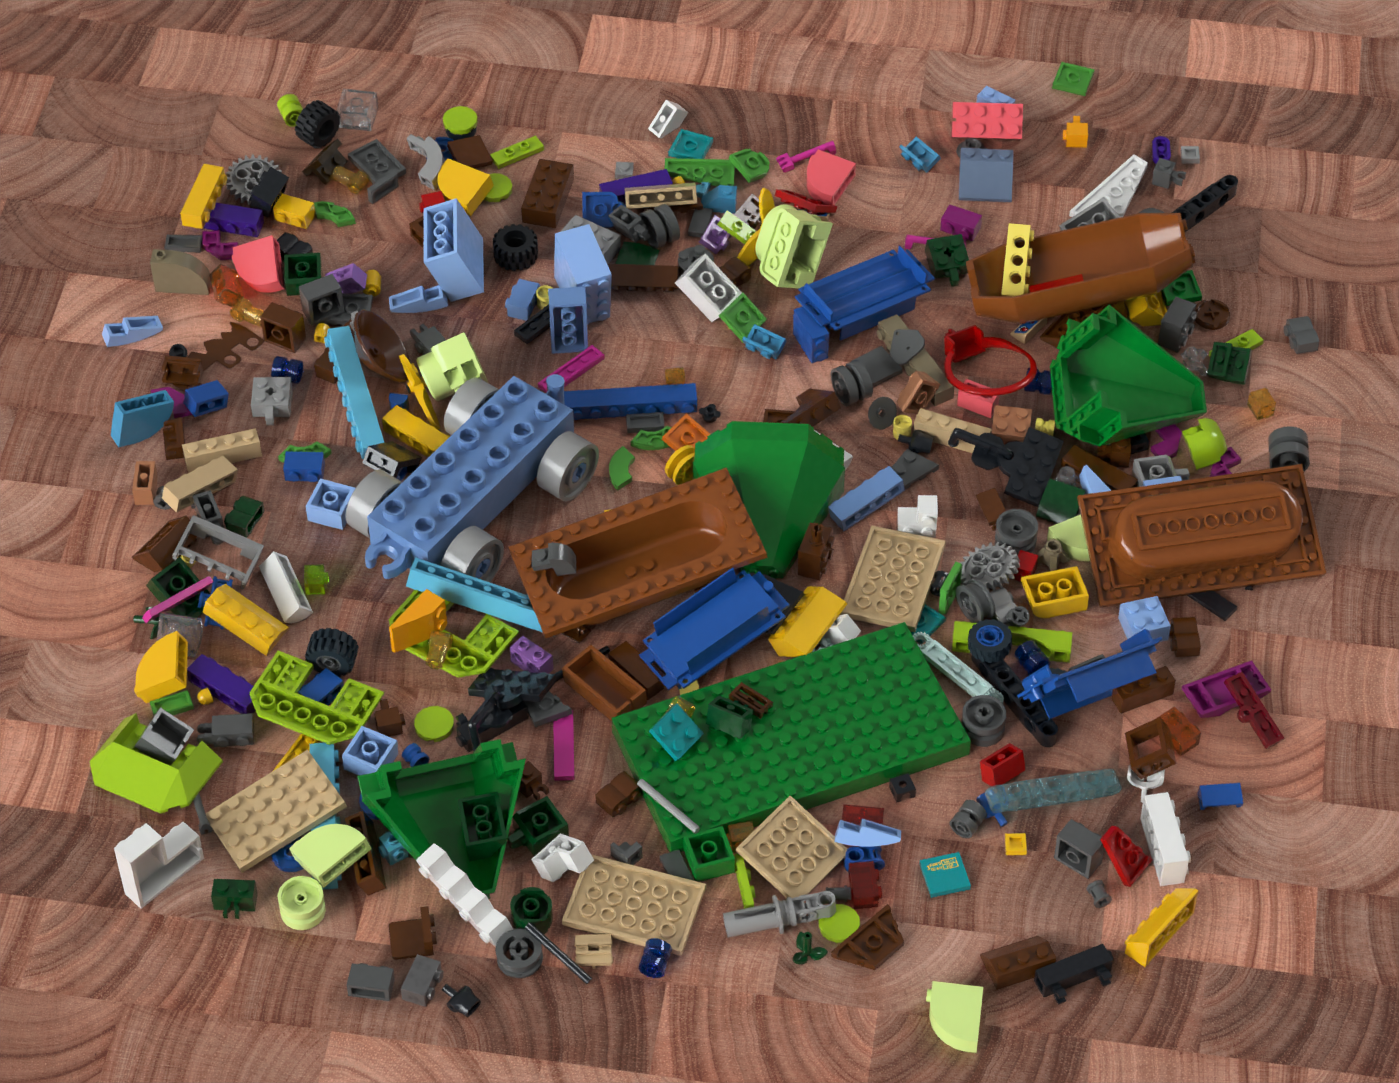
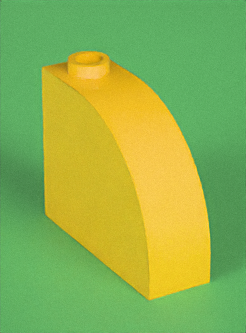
(464, 183)
(162, 668)

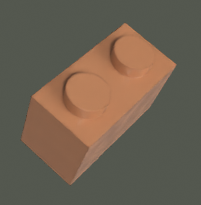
(145, 482)

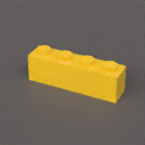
(203, 196)
(413, 431)

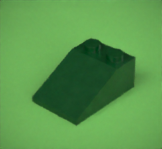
(174, 580)

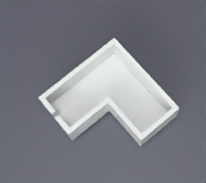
(155, 862)

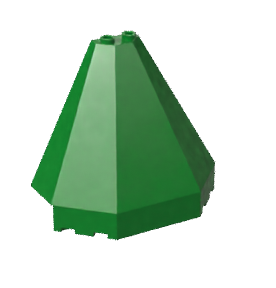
(1118, 382)
(783, 478)
(423, 805)

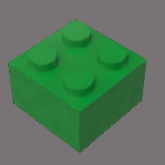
(709, 854)

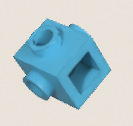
(391, 849)

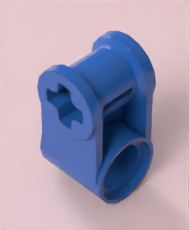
(864, 854)

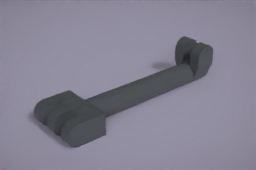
(203, 821)

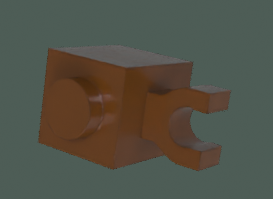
(1118, 452)
(389, 720)
(532, 782)

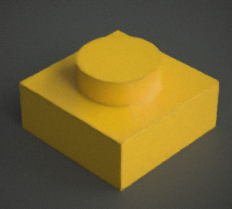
(1015, 844)

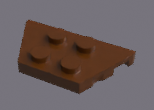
(872, 941)

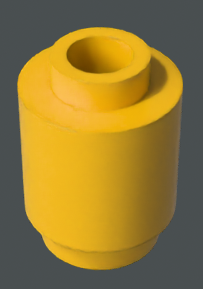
(373, 283)

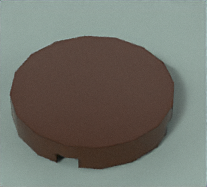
(1212, 314)

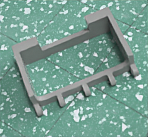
(200, 528)

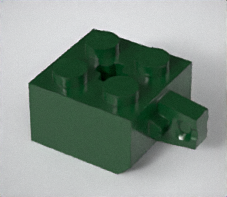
(947, 257)
(301, 270)
(537, 826)

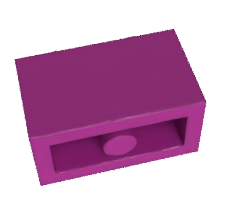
(961, 221)

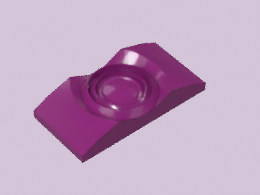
(1213, 698)

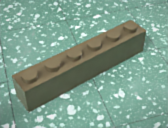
(921, 362)

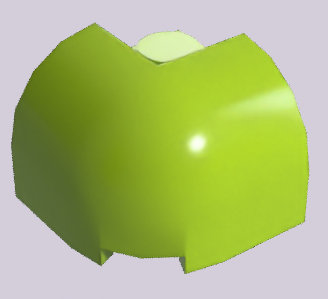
(1205, 443)

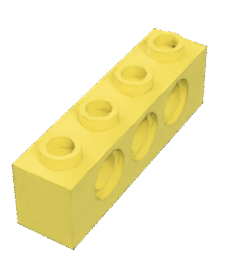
(1015, 233)

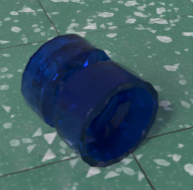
(284, 368)
(1041, 382)
(1031, 657)
(655, 958)

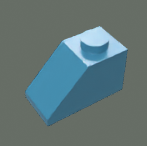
(721, 199)

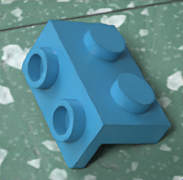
(920, 154)
(765, 342)

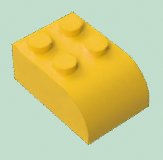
(1056, 592)

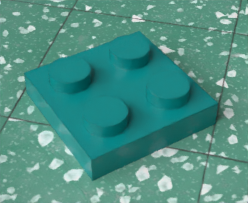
(676, 732)

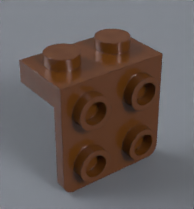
(413, 936)

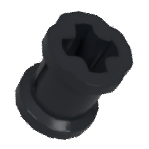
(938, 582)

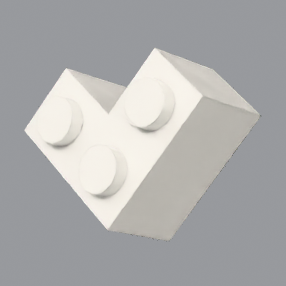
(919, 519)
(561, 855)

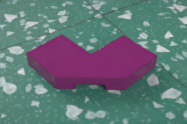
(212, 243)
(179, 408)
(1171, 438)
(1228, 460)

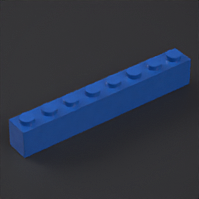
(632, 400)

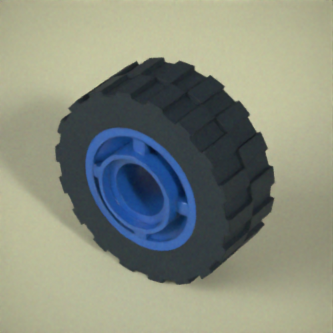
(989, 640)

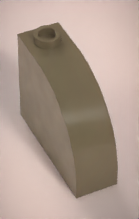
(179, 273)

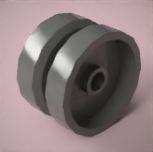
(661, 225)
(851, 382)
(1017, 529)
(984, 720)

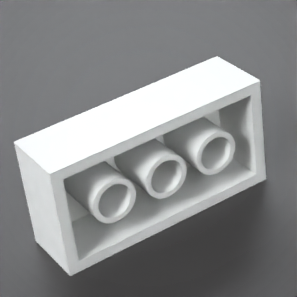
(1165, 839)

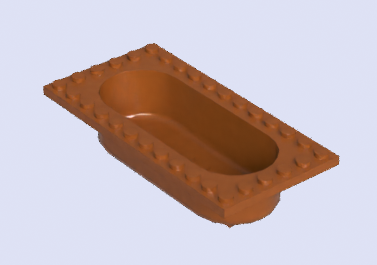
(1201, 535)
(641, 553)

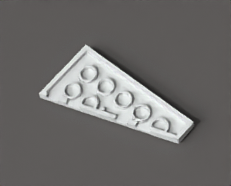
(1117, 188)

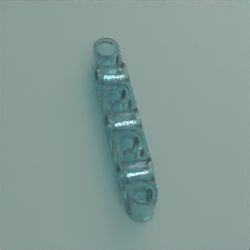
(1052, 790)

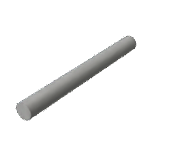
(668, 806)

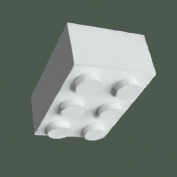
(707, 287)

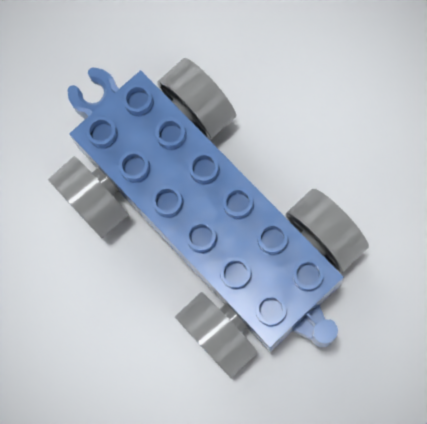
(493, 453)

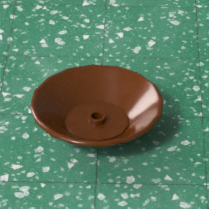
(379, 346)

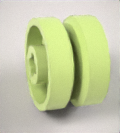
(301, 902)

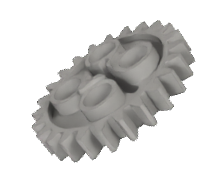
(247, 174)
(990, 565)

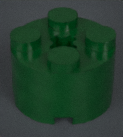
(532, 906)

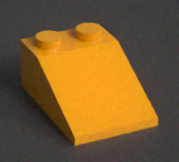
(418, 621)

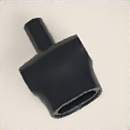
(918, 442)
(462, 1001)

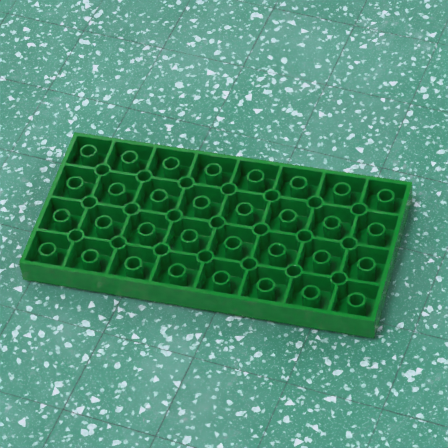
(834, 729)

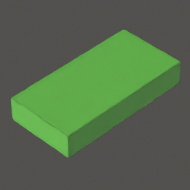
(173, 704)

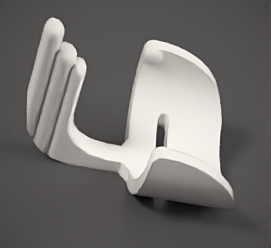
(1153, 781)

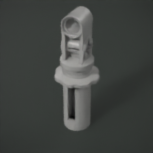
(780, 913)

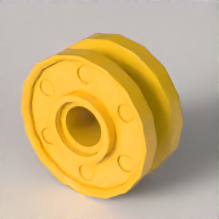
(680, 465)

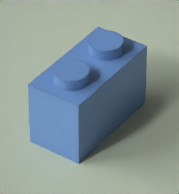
(522, 300)

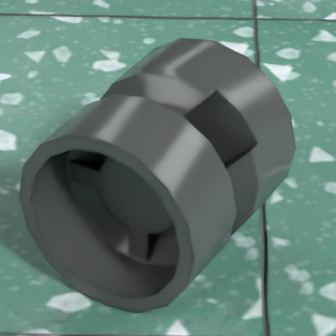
(968, 819)

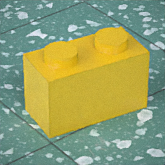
(294, 211)

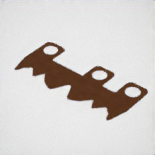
(220, 348)

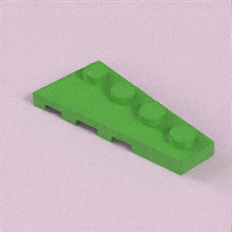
(713, 171)

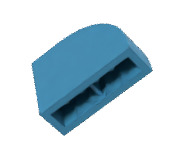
(140, 417)

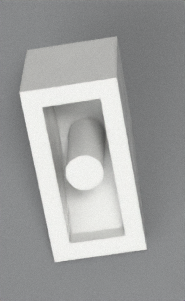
(667, 119)
(842, 630)

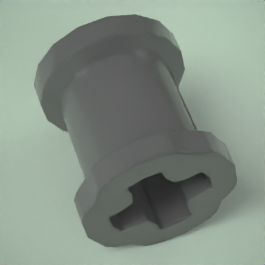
(1099, 894)

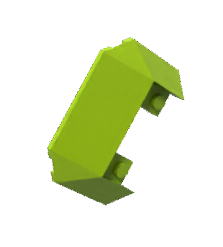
(474, 653)
(277, 701)
(145, 780)

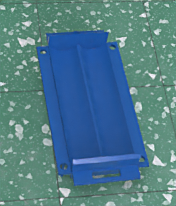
(867, 292)
(712, 626)
(1091, 681)

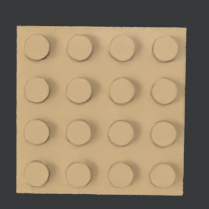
(792, 850)

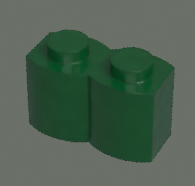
(244, 516)

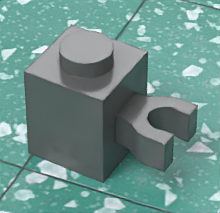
(1165, 174)

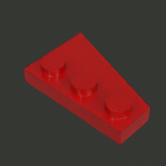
(800, 202)
(1125, 855)

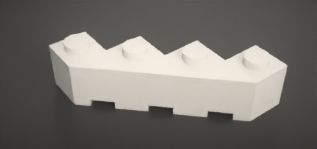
(458, 888)

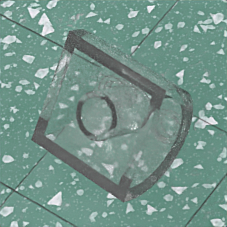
(189, 627)

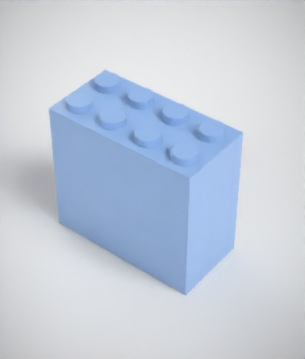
(453, 250)
(582, 264)

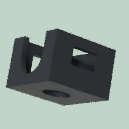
(1142, 442)
(898, 791)

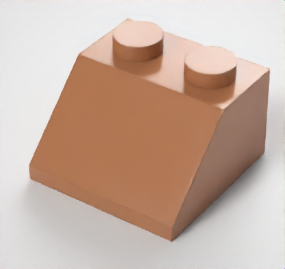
(917, 392)

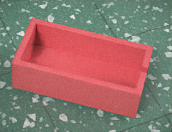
(987, 120)

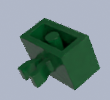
(729, 716)
(234, 896)

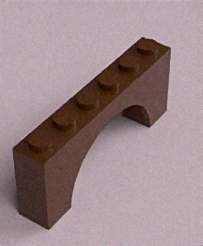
(814, 407)

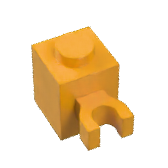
(1076, 133)

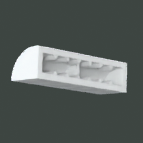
(285, 588)

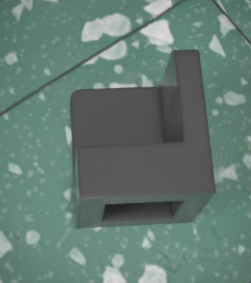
(627, 853)

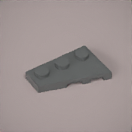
(913, 467)
(547, 710)

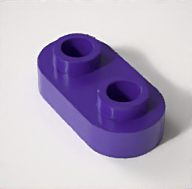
(1161, 149)

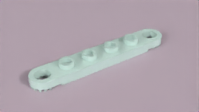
(955, 668)

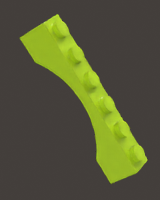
(1053, 643)

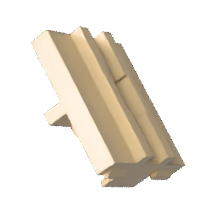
(586, 957)

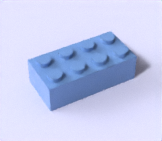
(568, 319)

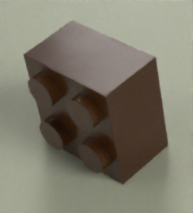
(283, 327)

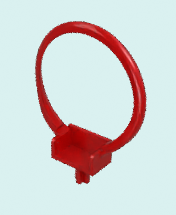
(972, 342)

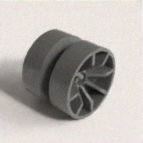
(1288, 447)

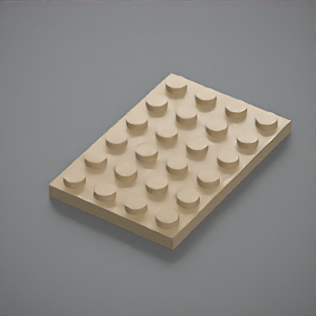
(893, 578)
(275, 811)
(634, 903)

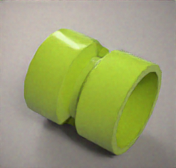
(289, 108)

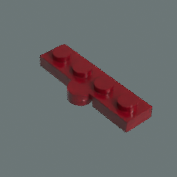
(1253, 710)

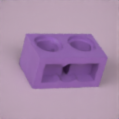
(350, 278)
(530, 656)

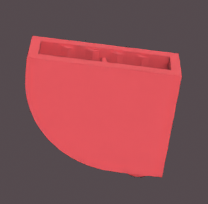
(828, 176)
(260, 264)

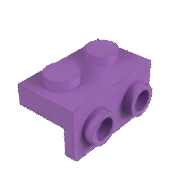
(715, 237)

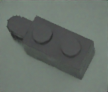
(426, 339)
(208, 510)
(228, 730)

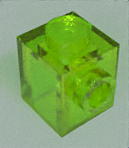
(315, 579)

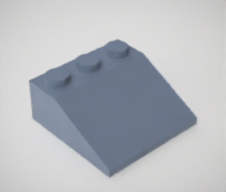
(986, 175)

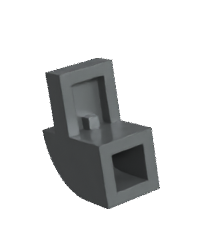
(556, 556)

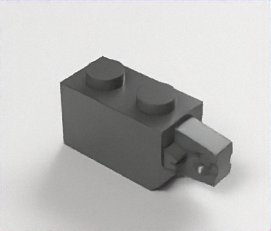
(629, 224)

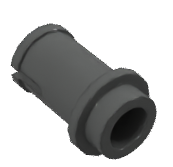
(841, 893)

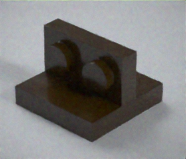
(325, 162)

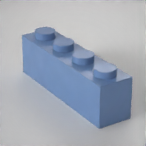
(866, 498)

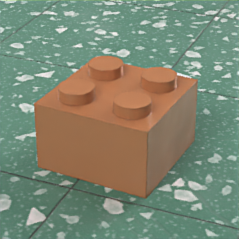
(1011, 423)

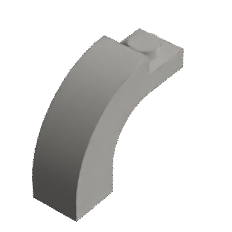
(431, 150)

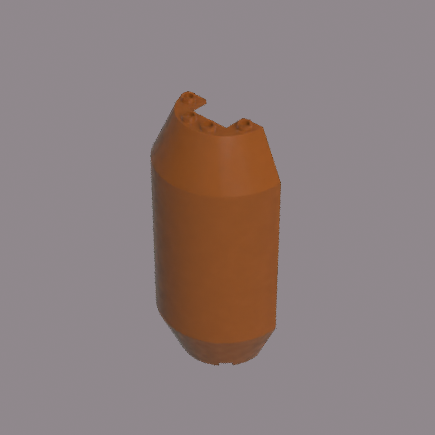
(1116, 258)

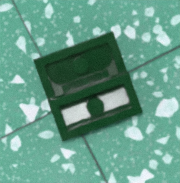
(637, 254)
(1229, 363)
(1059, 502)

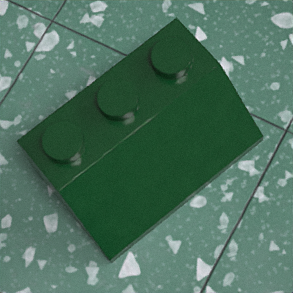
(482, 825)

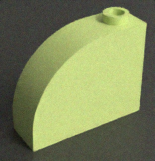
(1072, 538)
(329, 851)
(956, 1014)

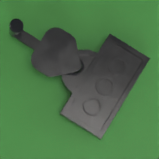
(1025, 463)
(506, 690)

